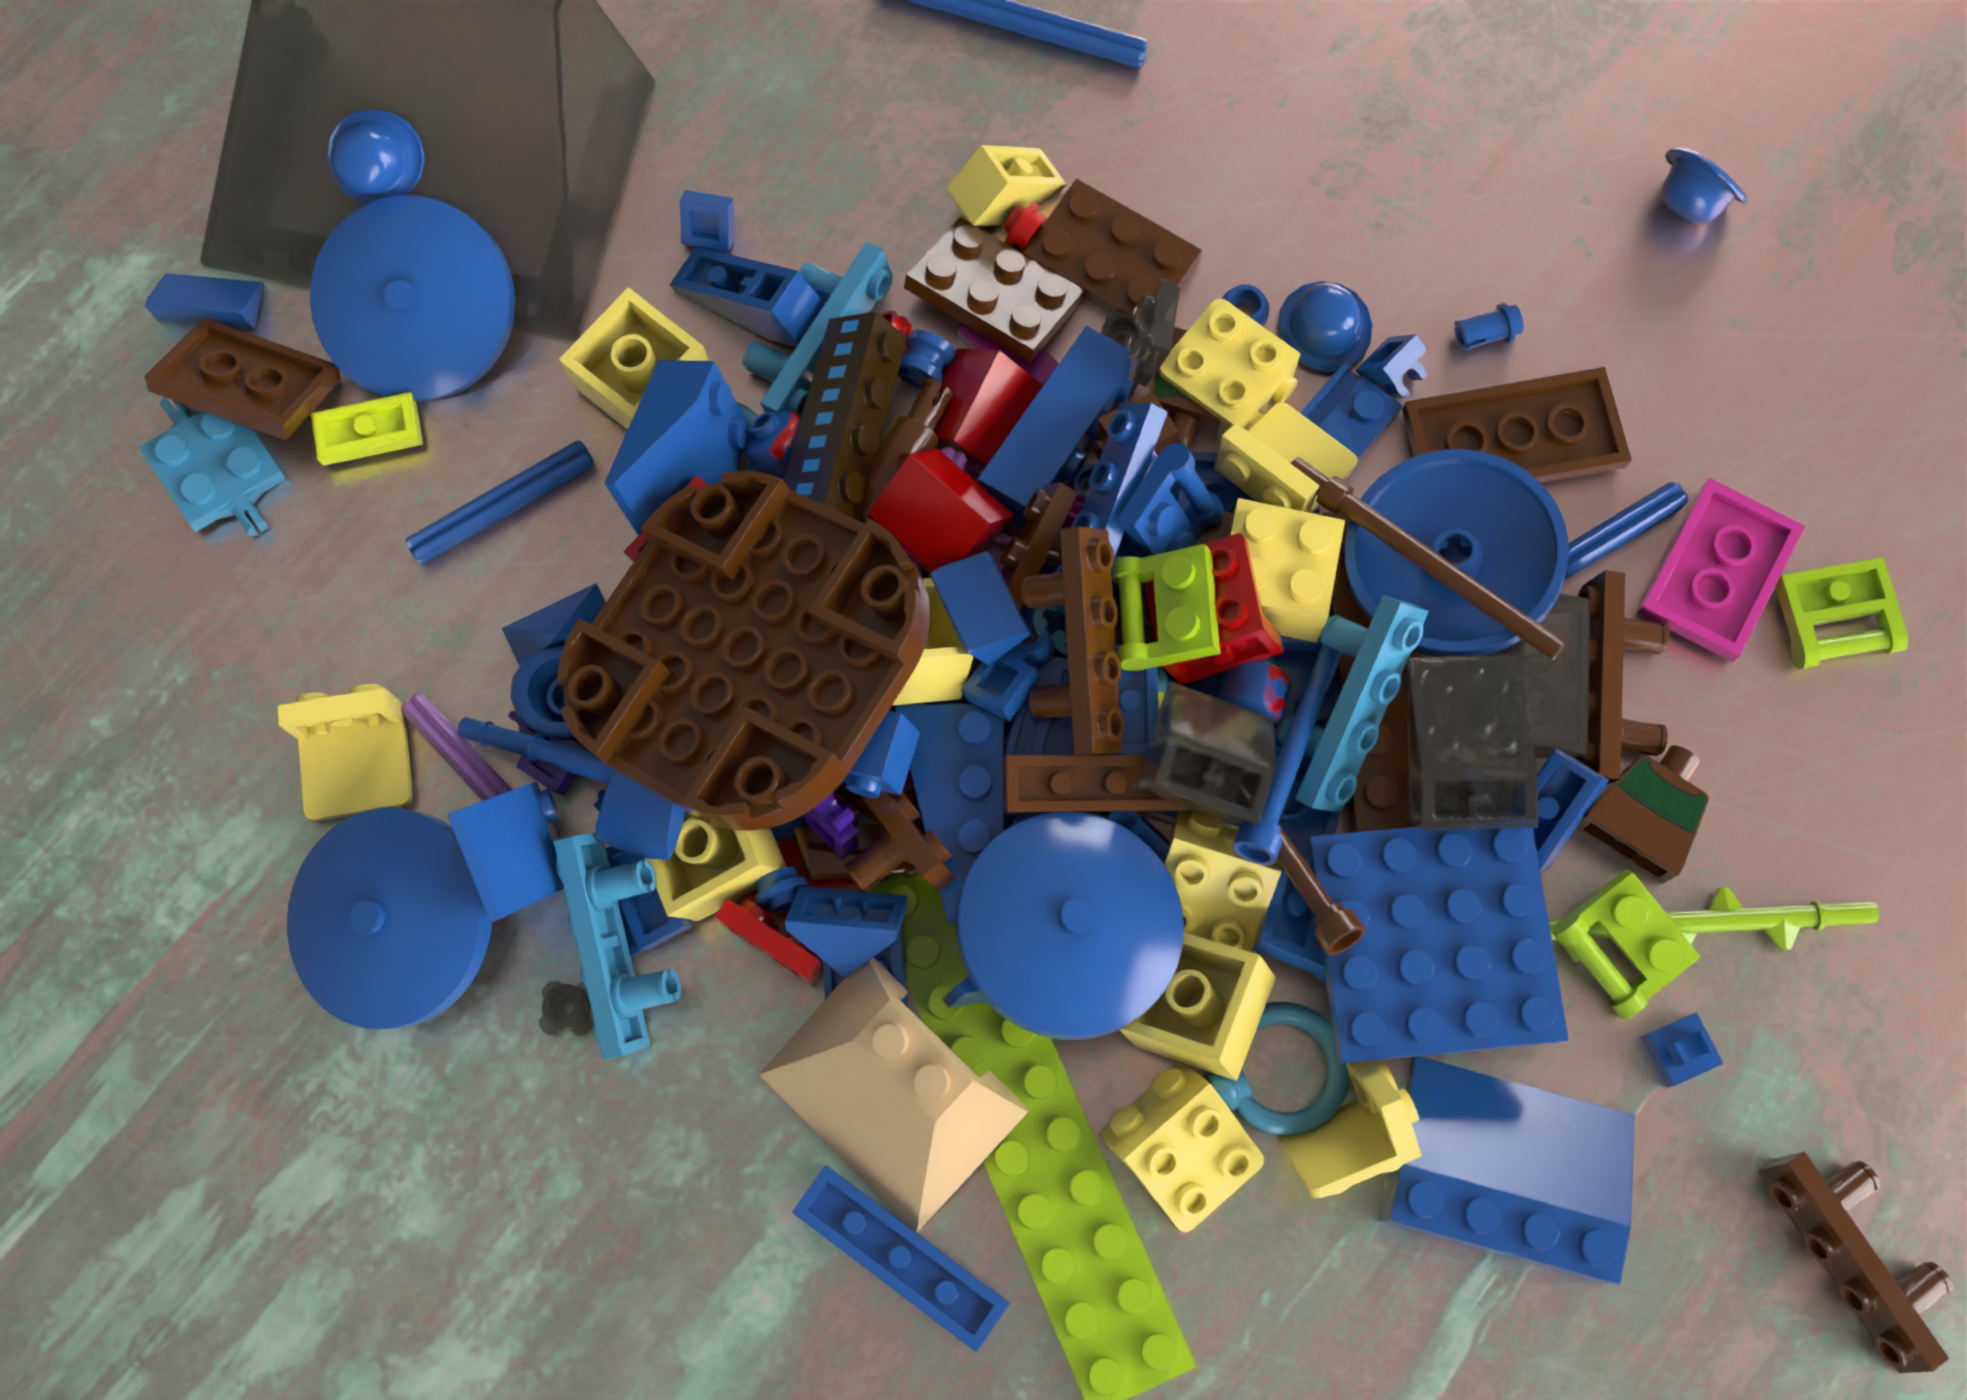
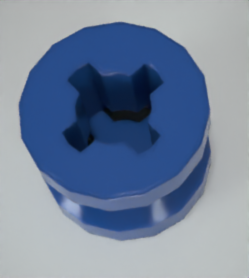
(925, 358)

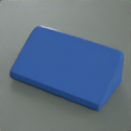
(192, 298)
(981, 607)
(1564, 798)

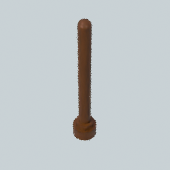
(1335, 926)

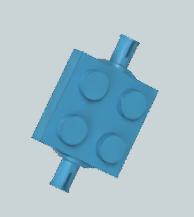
(212, 467)

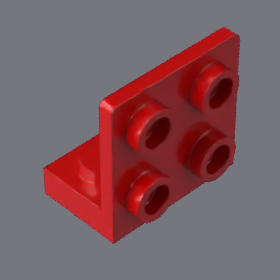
(1242, 626)
(768, 930)

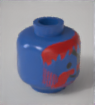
(772, 441)
(1257, 687)

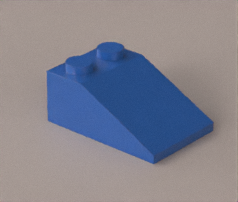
(679, 432)
(510, 848)

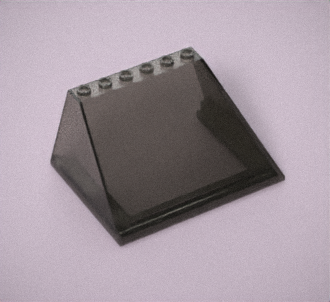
(518, 116)

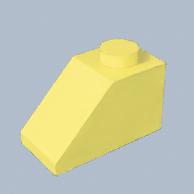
(1000, 180)

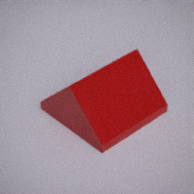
(986, 402)
(939, 511)

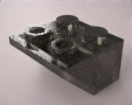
(1209, 756)

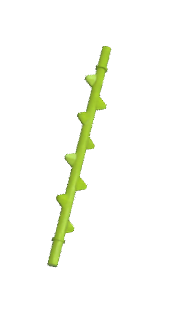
(1778, 922)

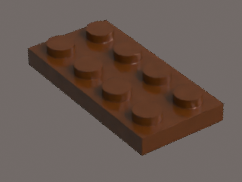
(1544, 424)

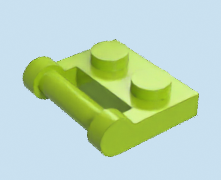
(1841, 595)
(1183, 607)
(1641, 934)

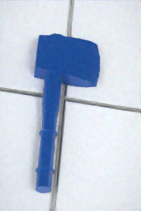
(629, 814)

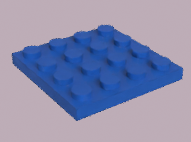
(1450, 943)

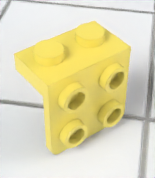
(1231, 366)
(1262, 458)
(350, 751)
(1217, 888)
(1361, 1137)
(1183, 1145)

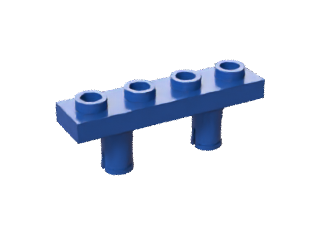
(1121, 470)

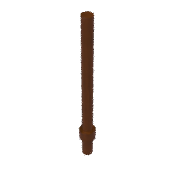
(1338, 497)

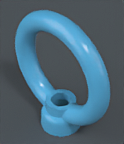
(1238, 1094)

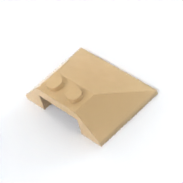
(891, 1095)

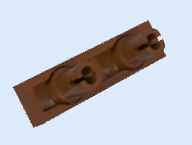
(1037, 542)
(1608, 637)
(1091, 645)
(900, 843)
(1864, 1282)

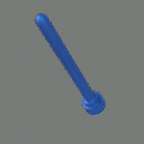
(1263, 841)

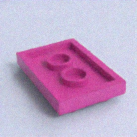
(1721, 569)

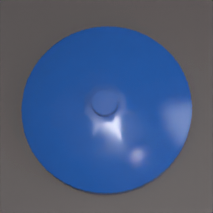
(412, 298)
(1479, 517)
(386, 920)
(1069, 925)

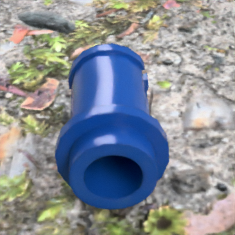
(1489, 327)

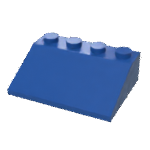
(1516, 1172)

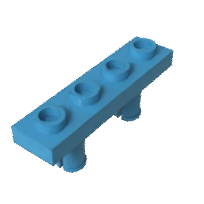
(846, 295)
(1370, 686)
(604, 955)

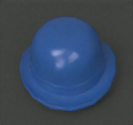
(375, 155)
(1697, 187)
(1326, 325)
(539, 695)

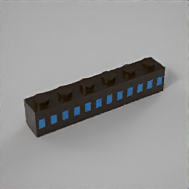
(845, 411)

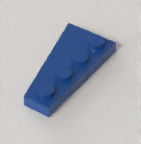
(958, 783)

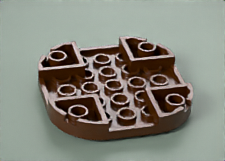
(746, 652)

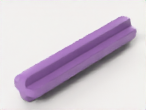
(453, 748)

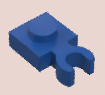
(1008, 680)

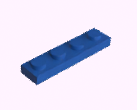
(901, 1258)

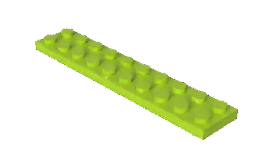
(1050, 1179)

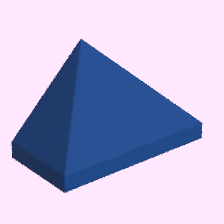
(553, 623)
(845, 925)

